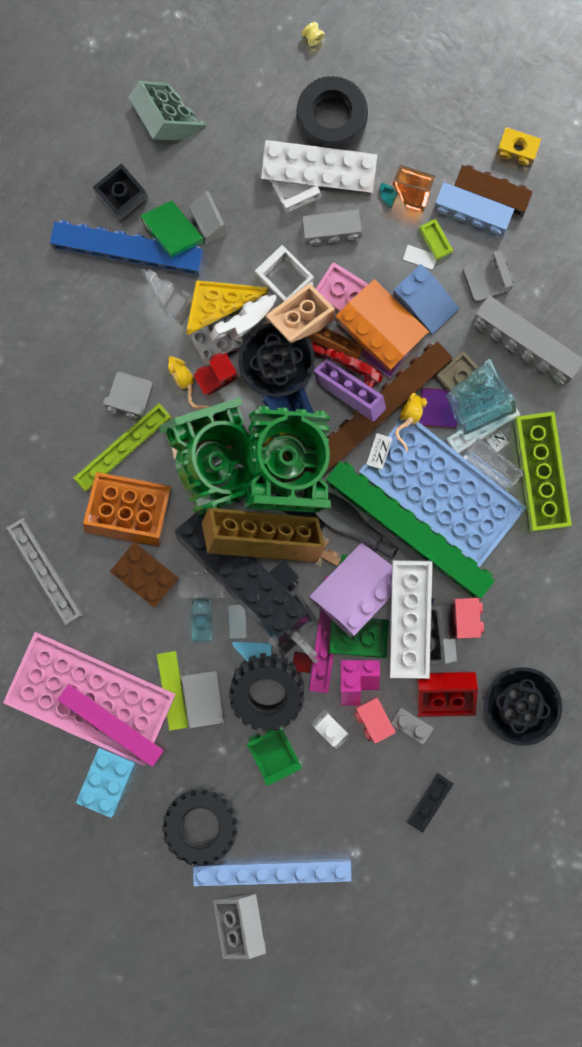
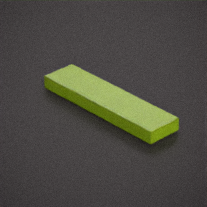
(172, 682)

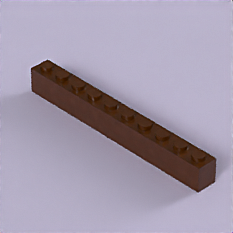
(395, 394)

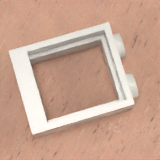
(273, 261)

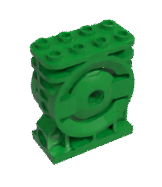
(263, 461)
(195, 464)

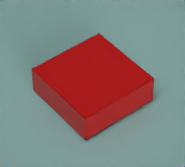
(302, 662)

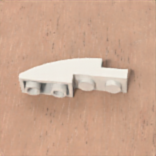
(246, 319)

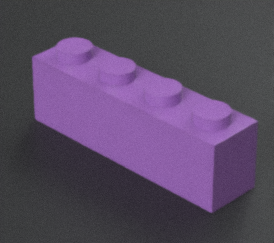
(350, 389)

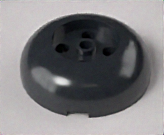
(269, 339)
(545, 711)

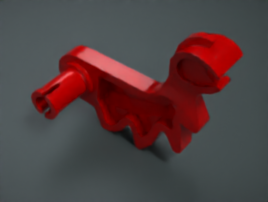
(370, 374)

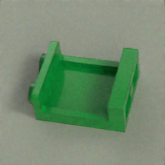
(273, 755)

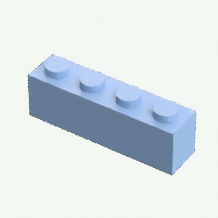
(473, 208)

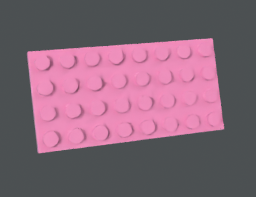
(52, 666)

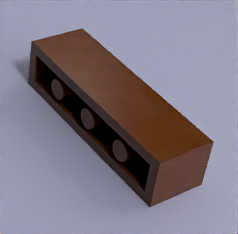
(494, 188)

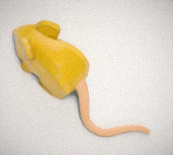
(183, 377)
(411, 413)

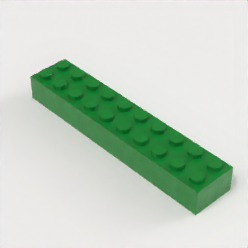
(417, 535)

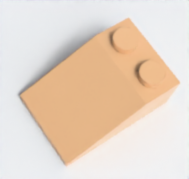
(302, 314)

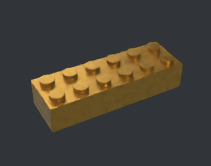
(262, 535)

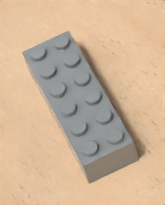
(527, 340)

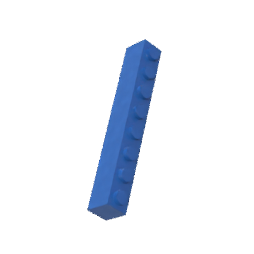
(123, 247)

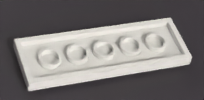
(318, 166)
(410, 619)

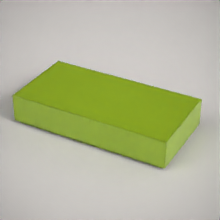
(435, 239)

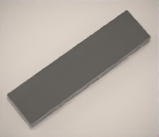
(394, 540)

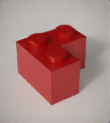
(217, 375)

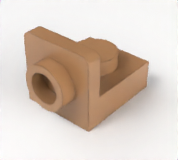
(330, 556)

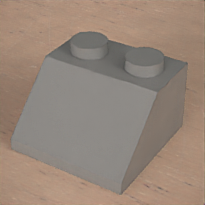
(207, 218)

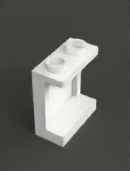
(295, 195)

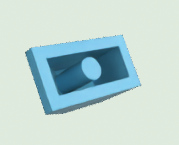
(249, 649)

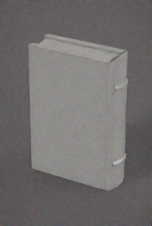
(250, 399)
(202, 699)

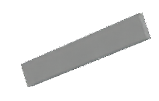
(44, 571)

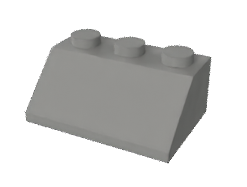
(239, 927)

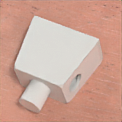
(330, 729)

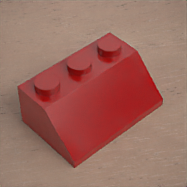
(447, 694)

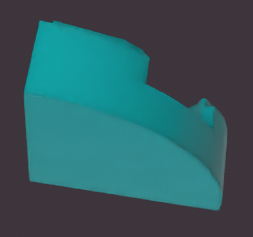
(388, 194)

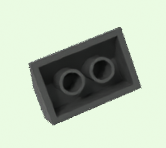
(442, 635)

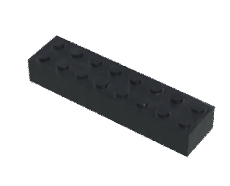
(247, 583)

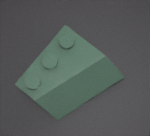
(163, 111)

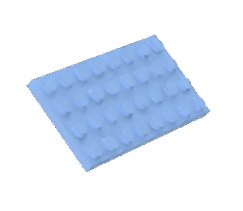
(445, 491)

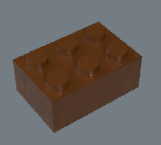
(145, 575)

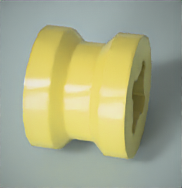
(313, 33)

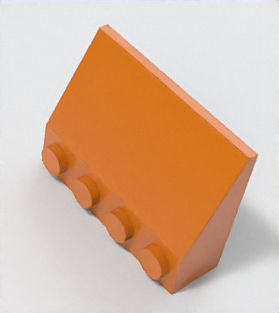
(381, 325)
(127, 509)

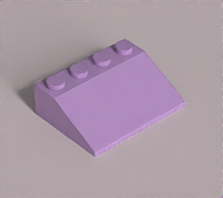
(355, 589)

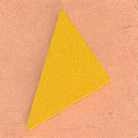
(216, 300)

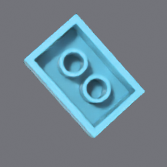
(106, 782)

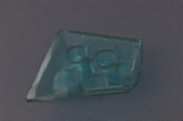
(481, 399)

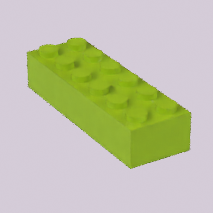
(543, 472)

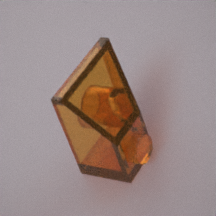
(413, 187)

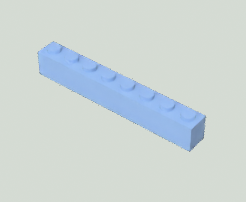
(272, 872)

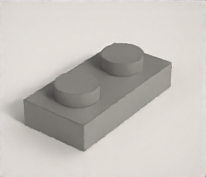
(412, 726)

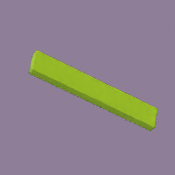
(123, 446)

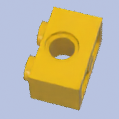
(528, 143)

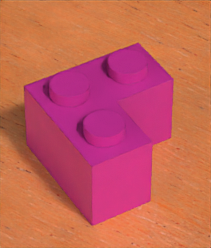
(358, 676)

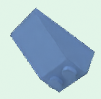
(425, 299)

